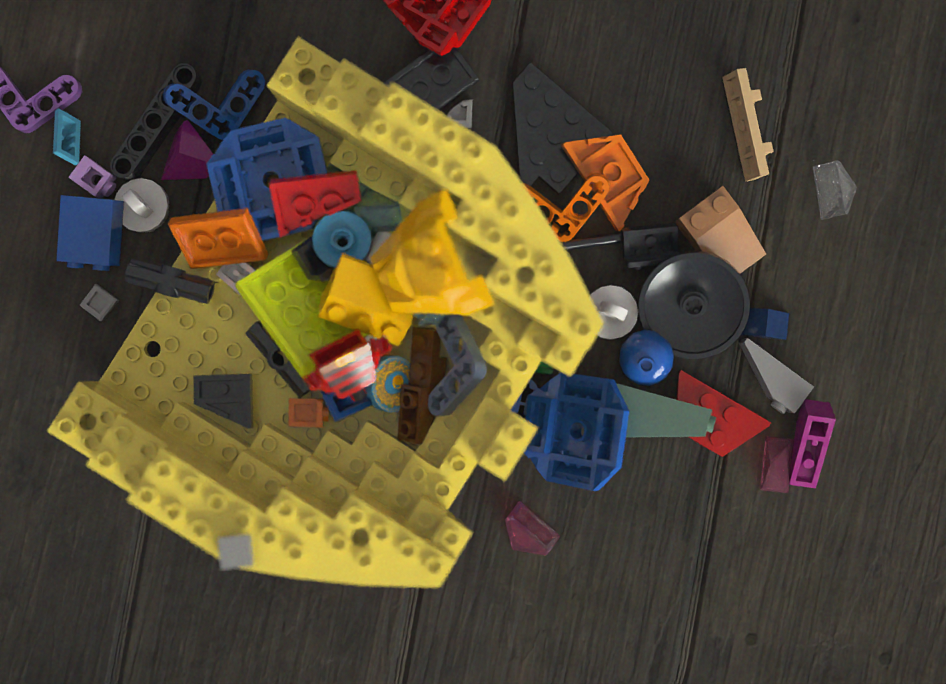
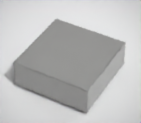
(99, 302)
(236, 551)

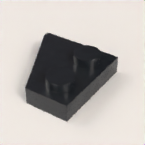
(226, 396)

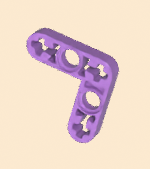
(22, 106)

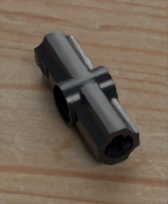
(169, 281)
(269, 350)

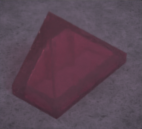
(776, 464)
(529, 532)

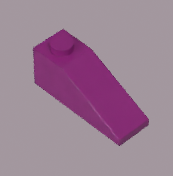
(811, 442)

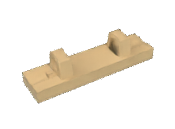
(745, 124)

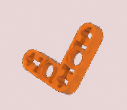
(568, 215)

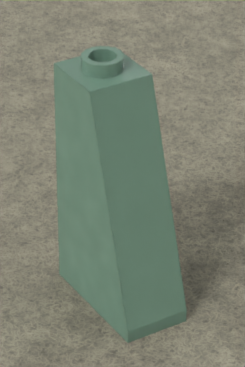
(664, 417)

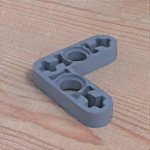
(468, 366)

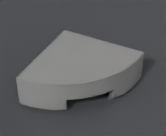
(462, 113)

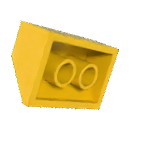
(358, 302)

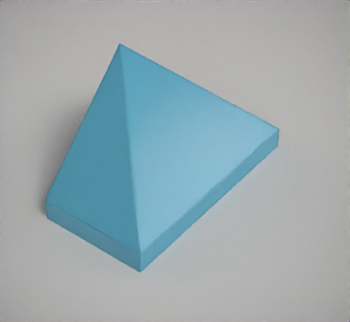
(66, 137)

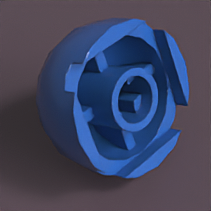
(646, 358)

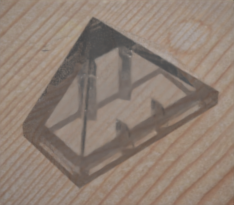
(834, 189)

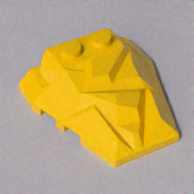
(422, 267)

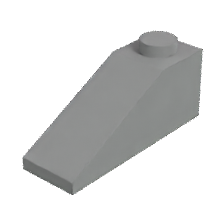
(777, 381)

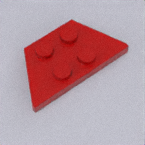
(733, 421)

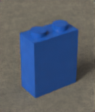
(90, 232)

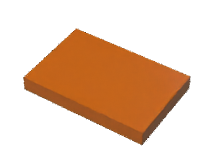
(218, 238)

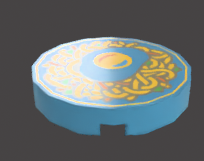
(387, 387)

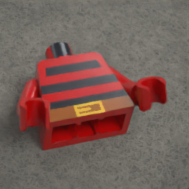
(347, 365)

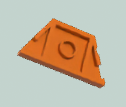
(616, 161)

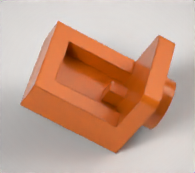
(307, 412)

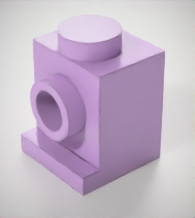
(85, 175)

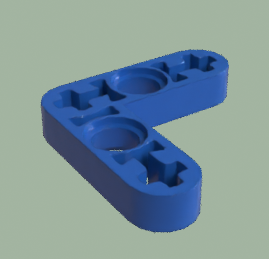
(224, 111)

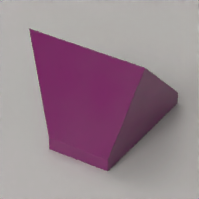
(187, 155)

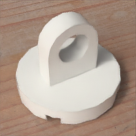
(144, 205)
(616, 310)

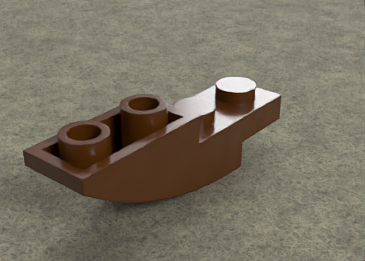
(426, 372)

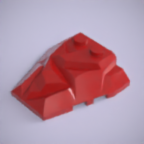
(439, 23)

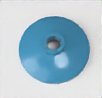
(339, 226)

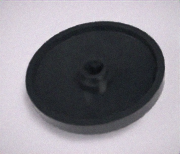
(695, 303)

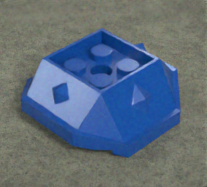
(252, 155)
(560, 413)

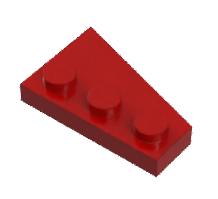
(310, 197)

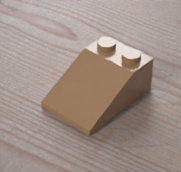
(721, 229)

